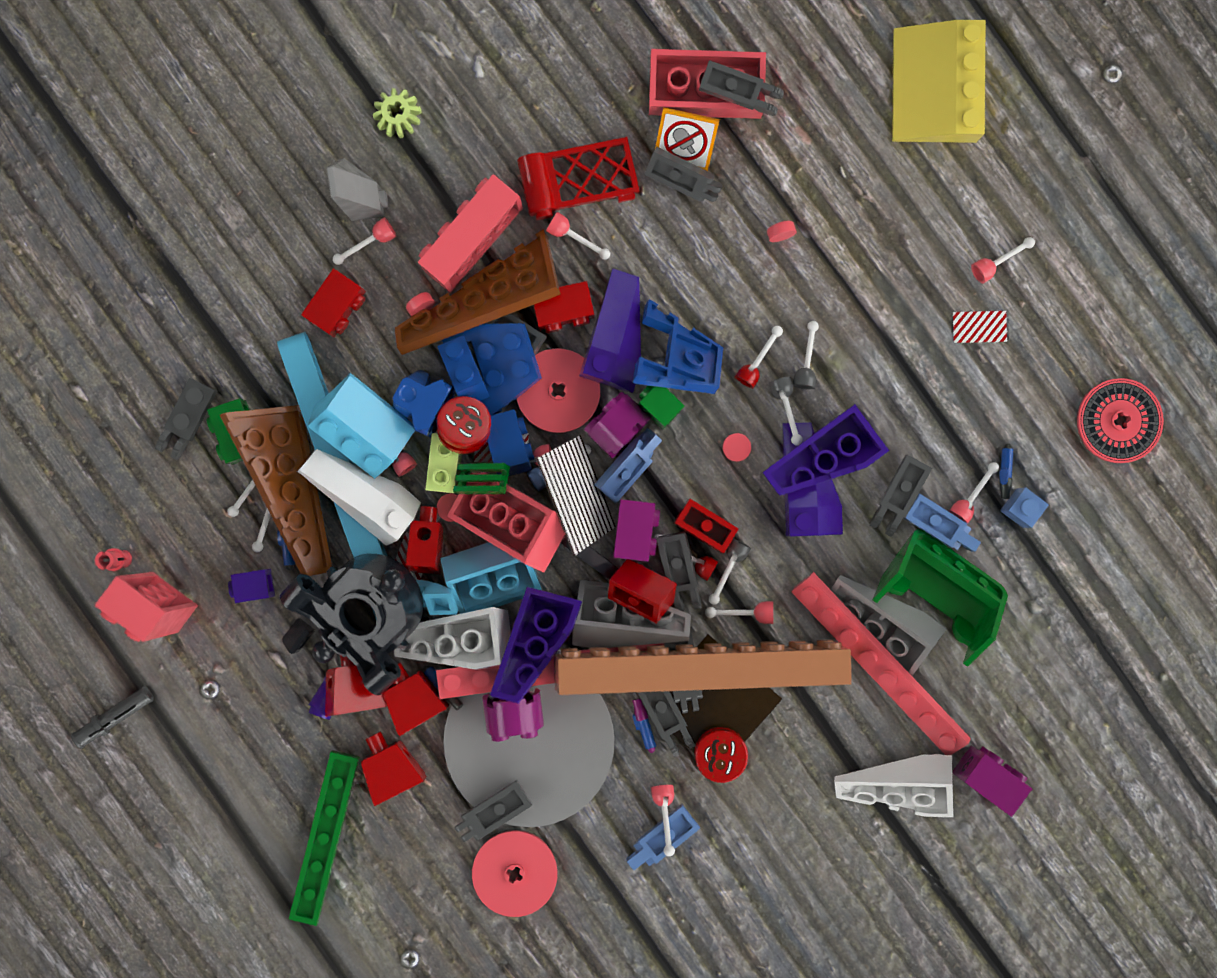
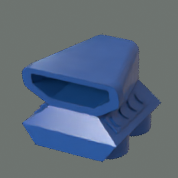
(422, 400)

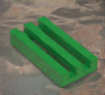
(463, 478)

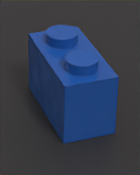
(463, 369)
(508, 444)

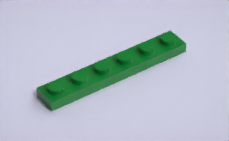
(324, 838)

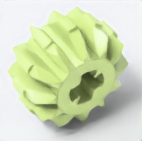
(393, 104)

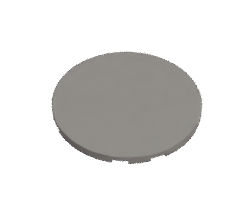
(555, 769)

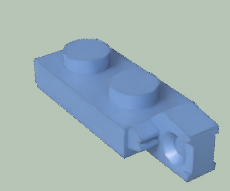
(628, 466)
(941, 524)
(651, 845)

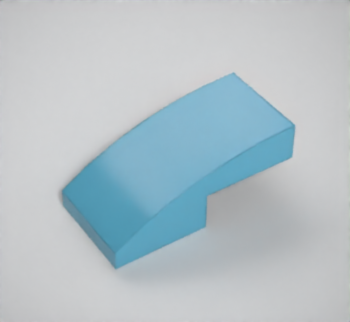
(437, 598)

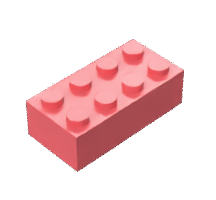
(678, 75)
(470, 233)
(511, 523)
(145, 606)

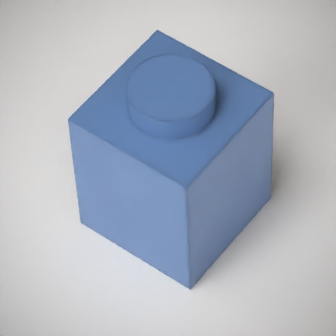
(1024, 507)

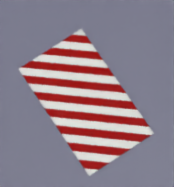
(979, 326)

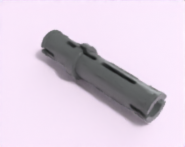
(103, 723)

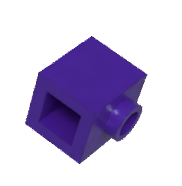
(251, 586)

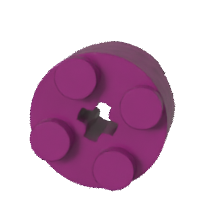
(617, 424)
(513, 719)

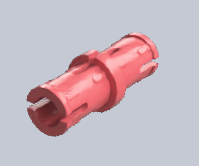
(113, 564)

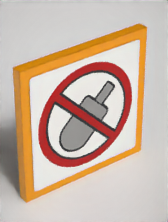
(687, 136)

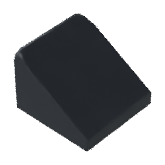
(297, 636)

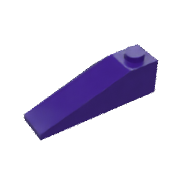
(616, 335)
(833, 451)
(815, 508)
(537, 635)

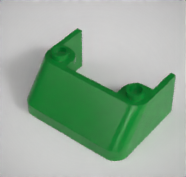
(951, 586)

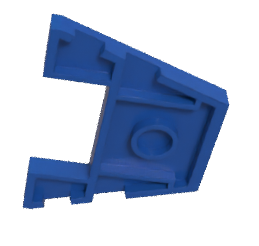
(691, 358)
(504, 361)

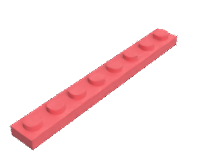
(881, 665)
(466, 681)

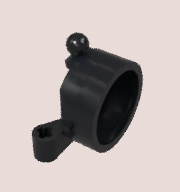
(391, 594)

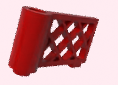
(542, 187)

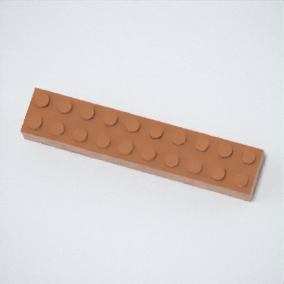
(701, 668)

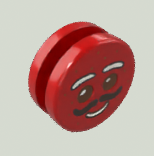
(463, 424)
(721, 754)

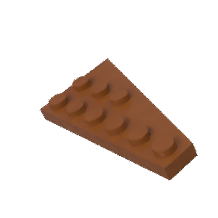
(488, 295)
(273, 450)

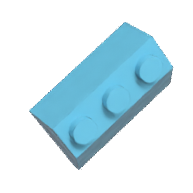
(361, 425)
(486, 577)

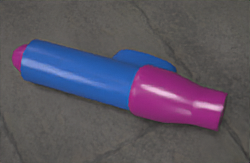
(642, 723)

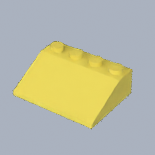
(939, 82)

